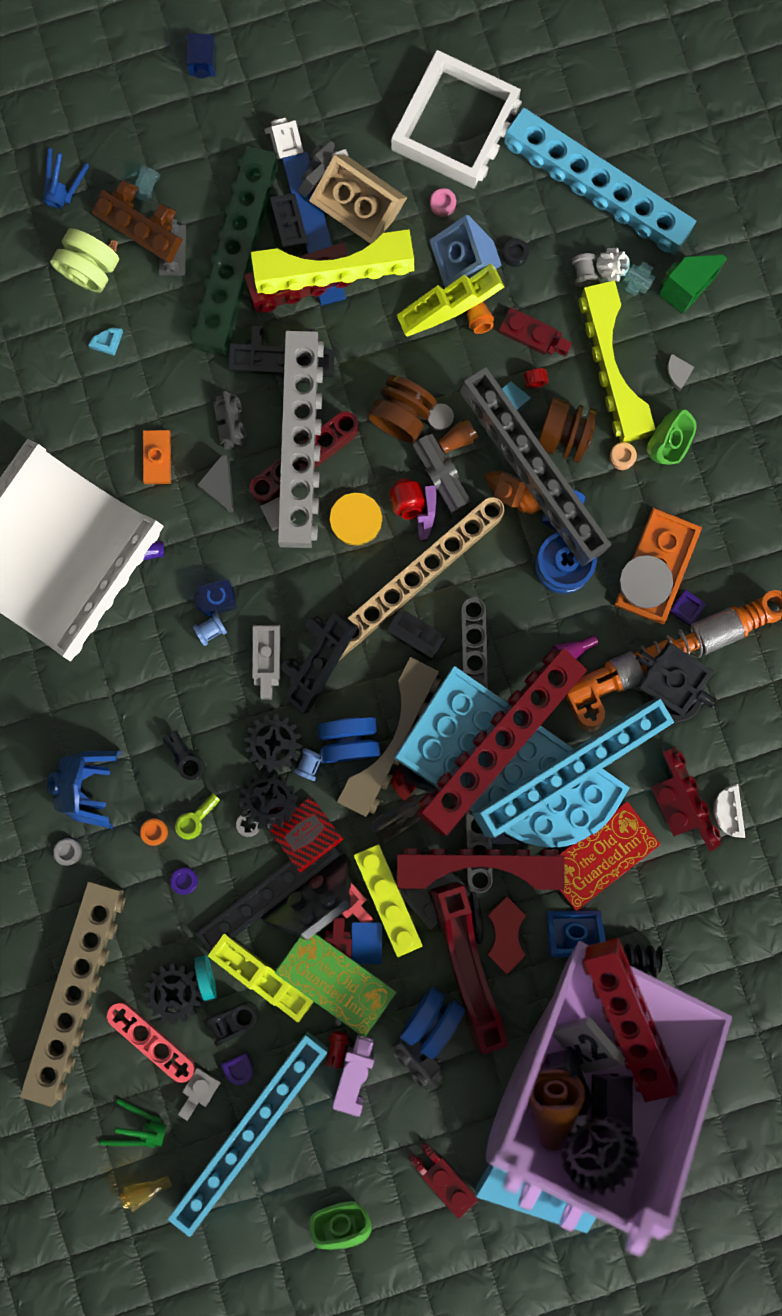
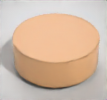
(622, 456)

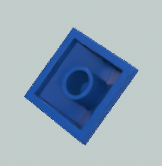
(569, 927)

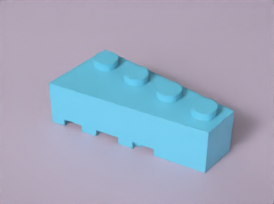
(546, 1206)

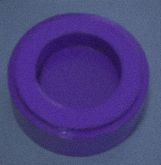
(184, 880)

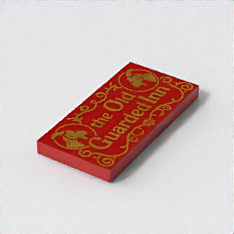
(606, 855)

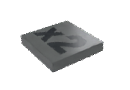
(589, 1043)

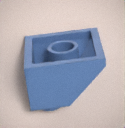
(463, 250)

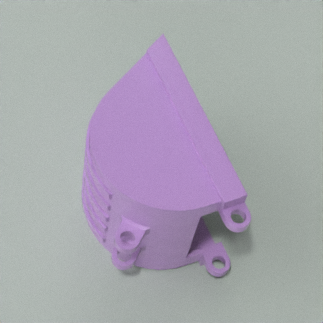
(663, 1127)

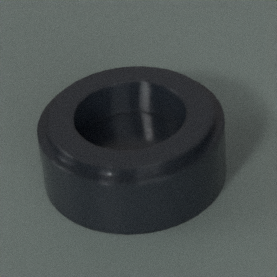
(515, 252)

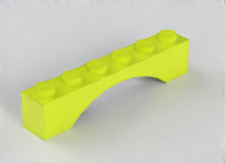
(385, 256)
(630, 413)

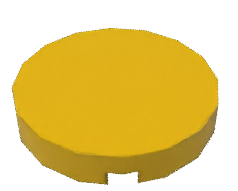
(356, 519)

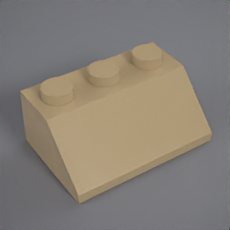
(357, 198)

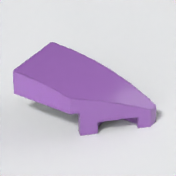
(425, 521)

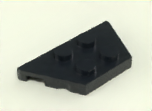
(315, 902)

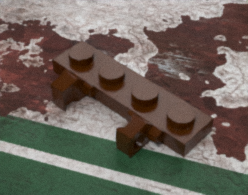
(151, 232)

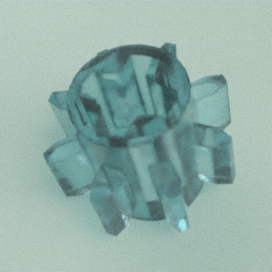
(639, 279)

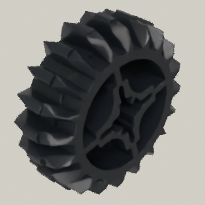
(617, 1155)

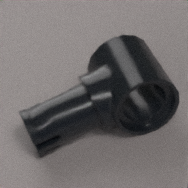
(183, 756)

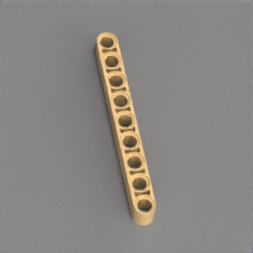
(424, 574)

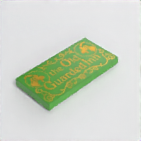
(336, 983)

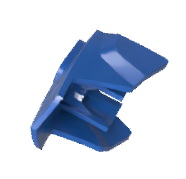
(67, 781)

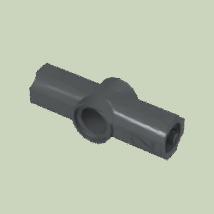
(441, 473)

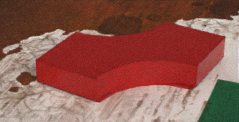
(506, 947)

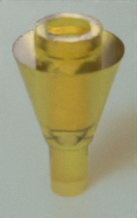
(138, 1194)

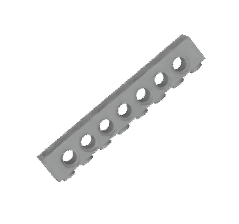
(299, 345)

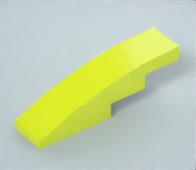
(447, 303)
(260, 977)

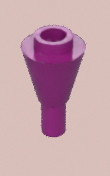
(577, 648)

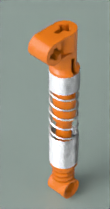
(707, 635)

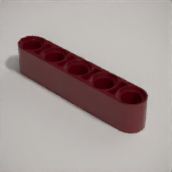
(330, 430)

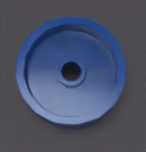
(553, 574)
(349, 744)
(434, 1024)

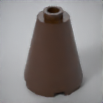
(555, 1106)

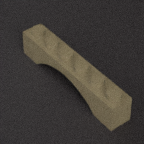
(364, 787)

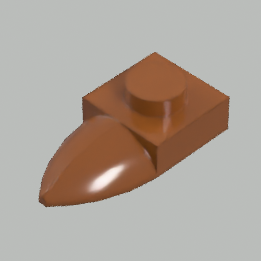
(505, 487)

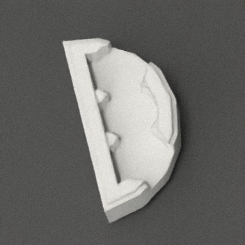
(728, 812)

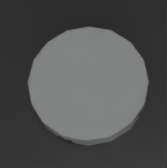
(646, 582)

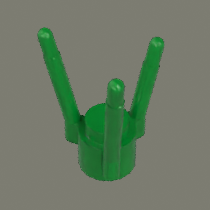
(151, 1135)

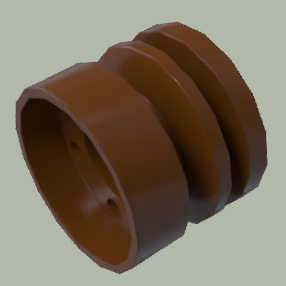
(402, 409)
(567, 429)

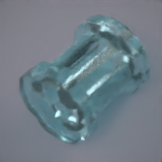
(145, 183)

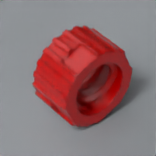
(536, 378)

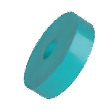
(205, 977)

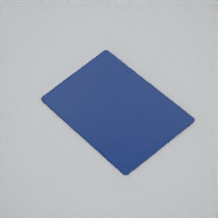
(367, 943)

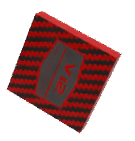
(306, 835)

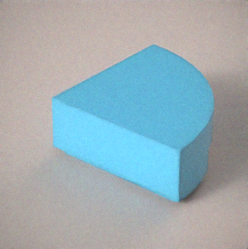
(107, 341)

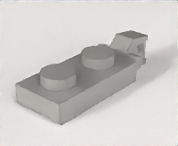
(266, 658)

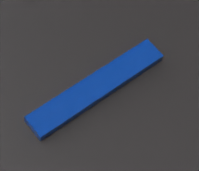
(312, 218)

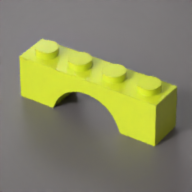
(388, 900)

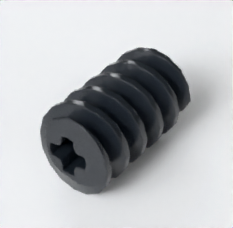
(645, 960)

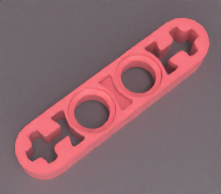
(154, 1037)

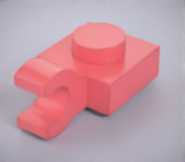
(357, 900)

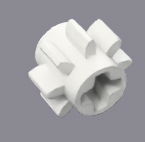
(613, 264)

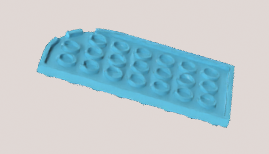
(451, 723)

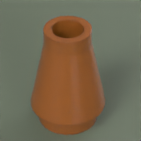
(459, 436)

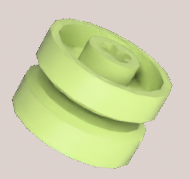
(84, 260)

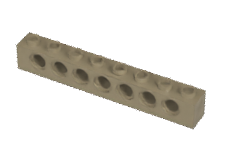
(36, 1085)

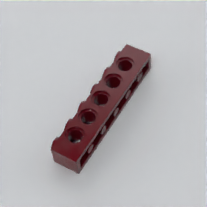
(610, 958)

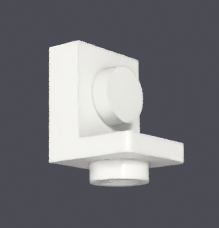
(285, 138)

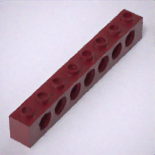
(568, 673)

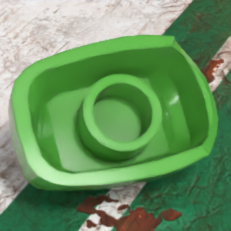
(672, 437)
(340, 1226)

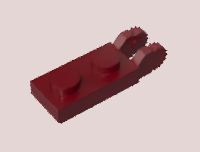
(445, 1182)

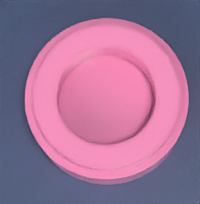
(443, 202)

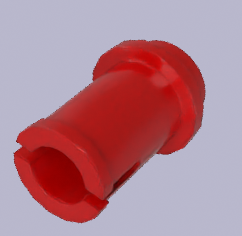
(338, 1043)

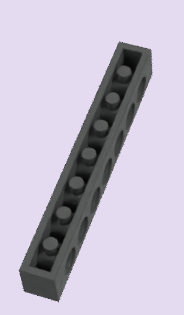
(534, 467)

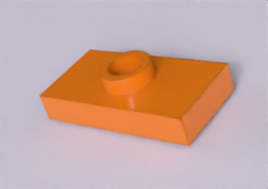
(157, 457)

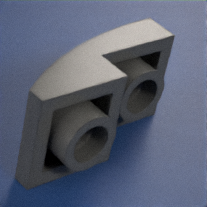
(320, 161)

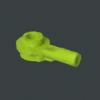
(189, 824)

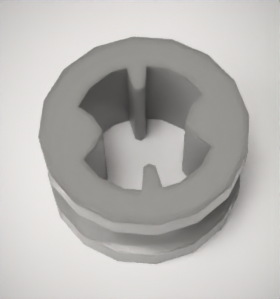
(241, 829)

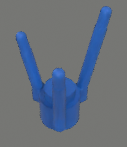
(54, 192)

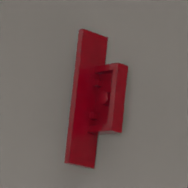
(682, 803)

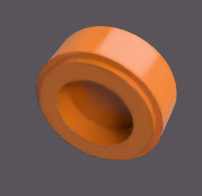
(154, 831)

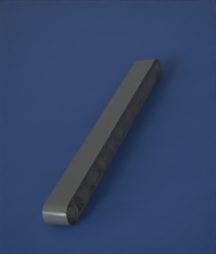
(478, 651)

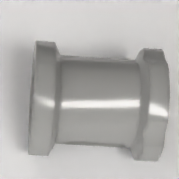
(585, 270)

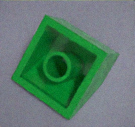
(689, 279)

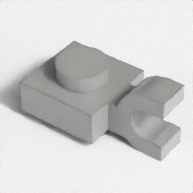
(200, 1090)

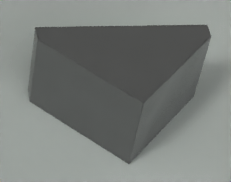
(218, 484)

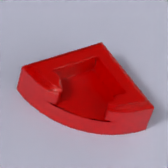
(401, 787)

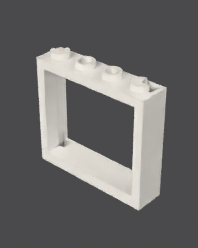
(430, 158)

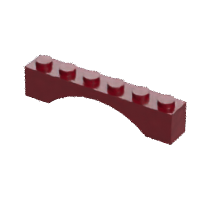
(540, 871)
(458, 932)

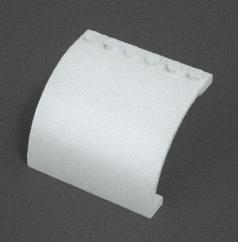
(63, 549)

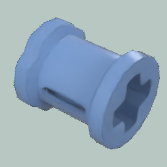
(209, 629)
(308, 764)

